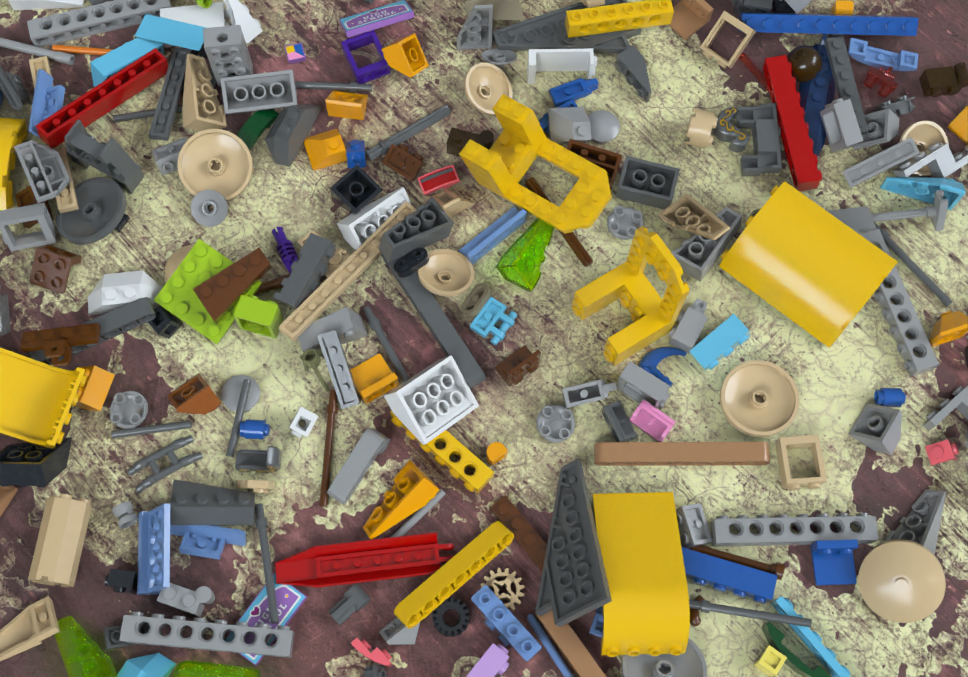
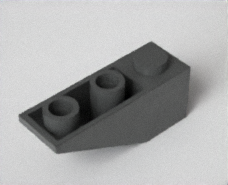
(633, 67)

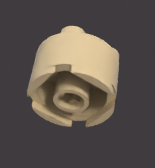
(700, 128)

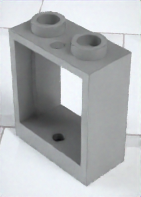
(841, 125)
(24, 214)
(642, 385)

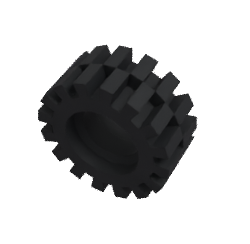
(451, 630)

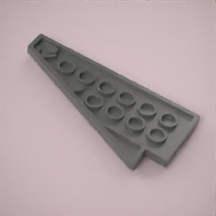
(549, 32)
(573, 564)

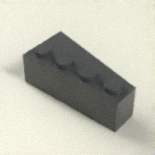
(418, 230)
(306, 271)
(210, 505)

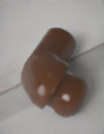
(694, 613)

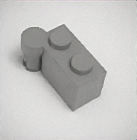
(186, 599)

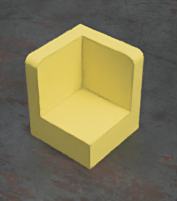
(770, 661)

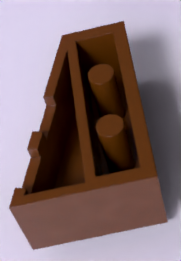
(603, 158)

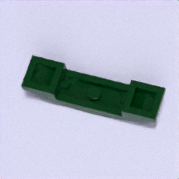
(256, 125)
(774, 638)

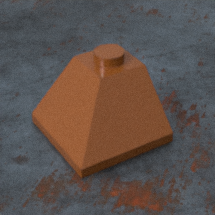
(194, 397)

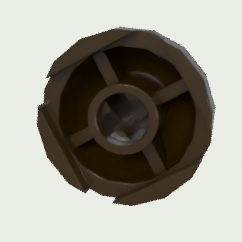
(805, 63)

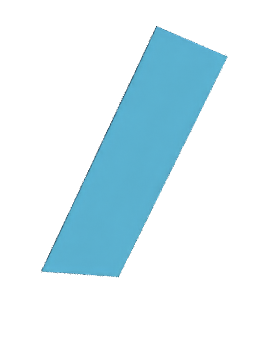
(171, 32)

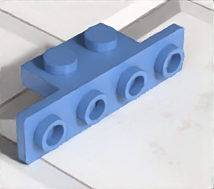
(46, 100)
(206, 539)
(505, 623)

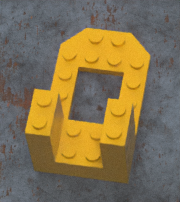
(513, 154)
(649, 312)

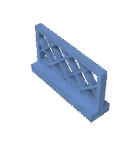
(154, 550)

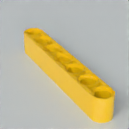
(453, 574)

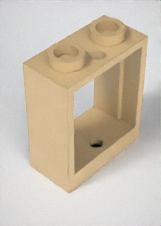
(714, 32)
(794, 442)

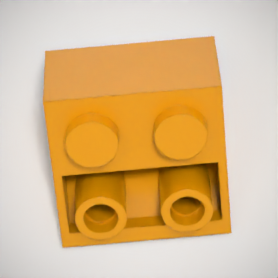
(95, 388)

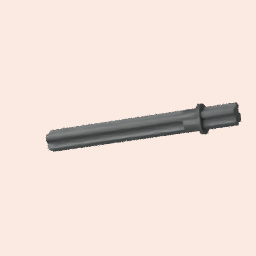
(9, 91)
(406, 133)

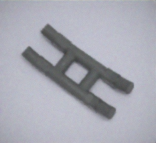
(159, 474)

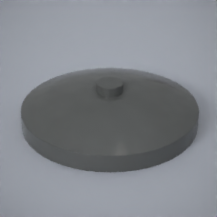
(99, 211)

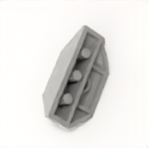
(43, 169)

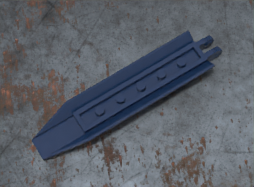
(817, 94)

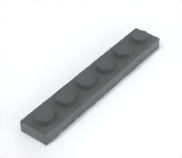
(844, 77)
(170, 95)

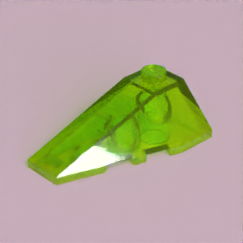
(523, 259)
(80, 653)

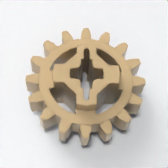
(510, 578)

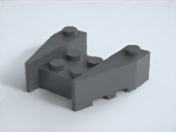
(103, 156)

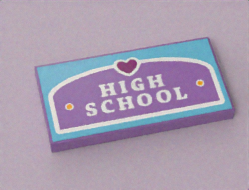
(376, 18)
(288, 603)

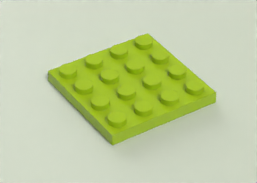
(181, 300)

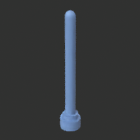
(549, 646)

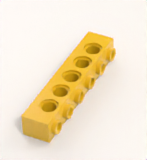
(618, 17)
(475, 482)

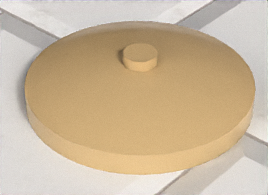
(215, 162)
(759, 398)
(901, 581)

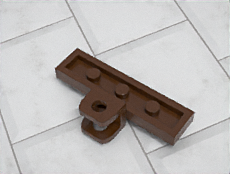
(58, 341)

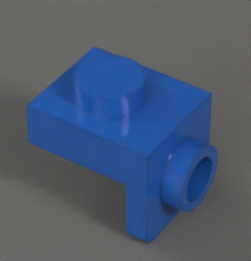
(355, 153)

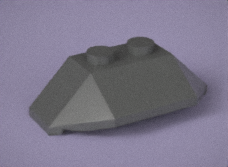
(290, 132)

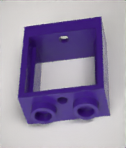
(370, 71)

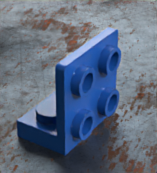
(834, 562)

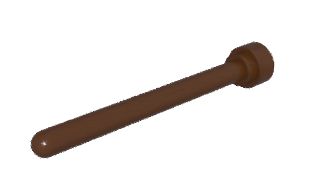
(776, 569)

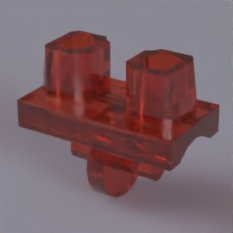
(883, 78)

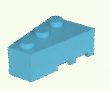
(720, 342)

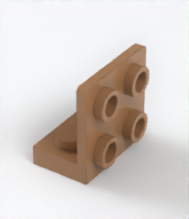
(690, 17)

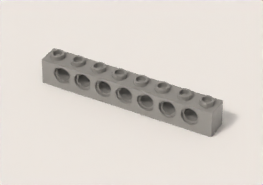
(92, 20)
(904, 309)
(721, 536)
(132, 634)

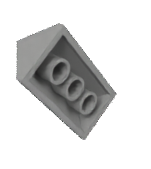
(259, 92)

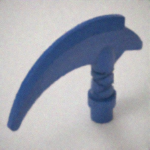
(652, 358)

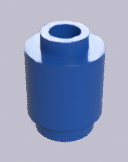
(889, 397)
(254, 429)

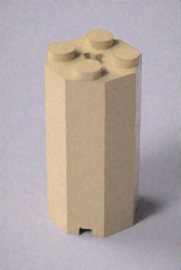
(60, 541)

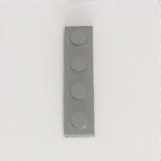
(881, 162)

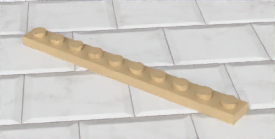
(67, 197)
(341, 278)

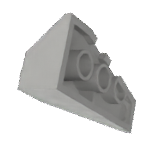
(477, 29)
(923, 521)

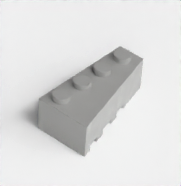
(700, 253)

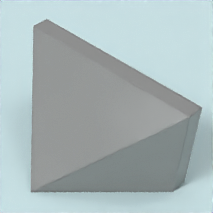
(398, 633)

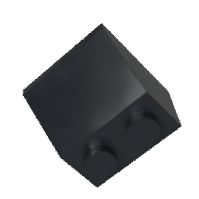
(355, 190)

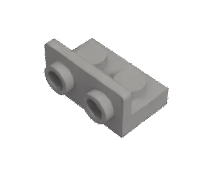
(167, 156)
(693, 526)

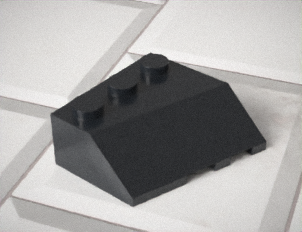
(31, 464)

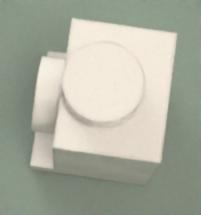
(309, 418)

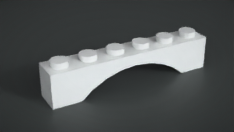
(240, 15)

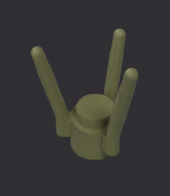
(312, 359)

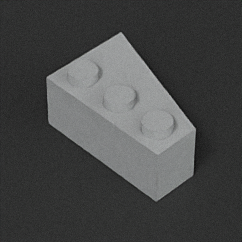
(346, 321)

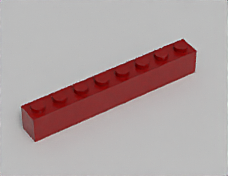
(103, 97)
(790, 118)

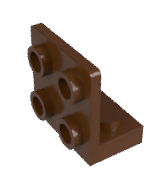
(52, 267)
(518, 365)

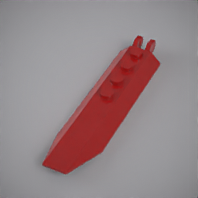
(363, 561)

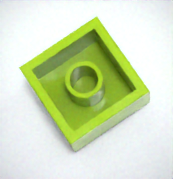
(258, 316)

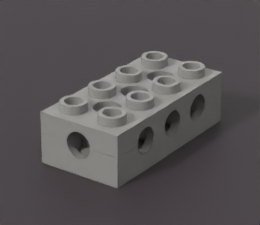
(227, 52)

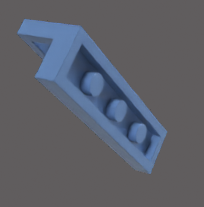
(494, 234)

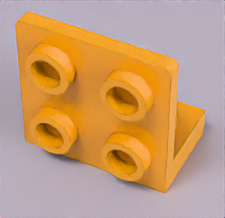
(374, 378)

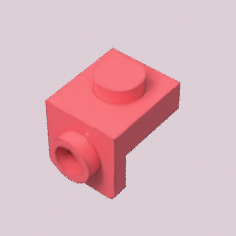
(942, 452)

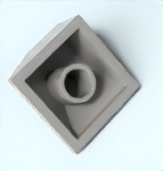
(569, 124)
(881, 128)
(878, 428)

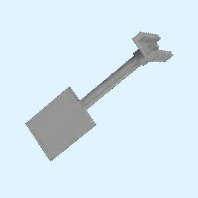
(864, 220)

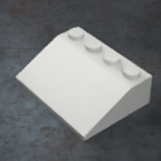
(432, 399)

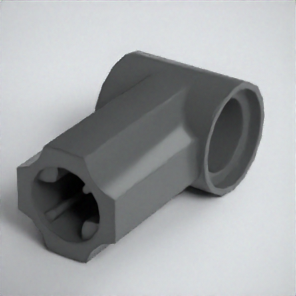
(353, 601)

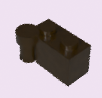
(944, 80)
(459, 138)

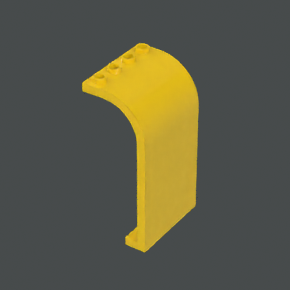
(36, 398)
(643, 574)

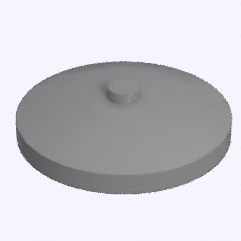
(666, 665)

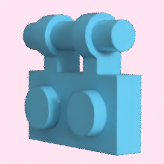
(489, 316)

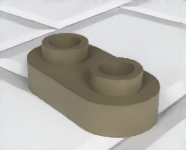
(476, 300)

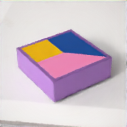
(295, 53)

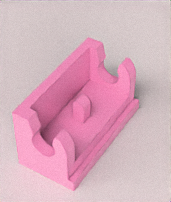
(652, 421)

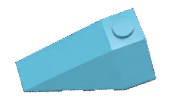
(924, 188)

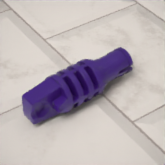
(285, 248)

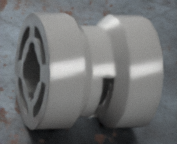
(125, 515)

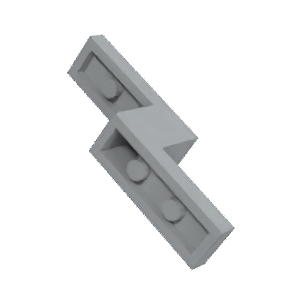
(938, 158)
(959, 402)

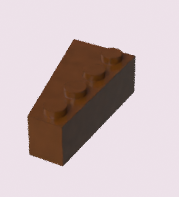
(225, 288)

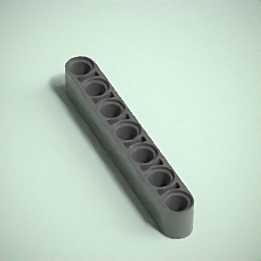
(112, 325)

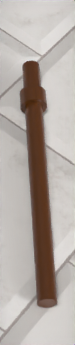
(331, 410)

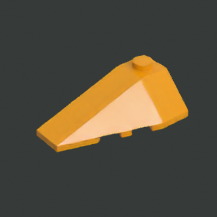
(408, 494)

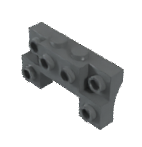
(765, 139)

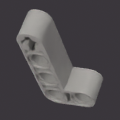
(357, 464)

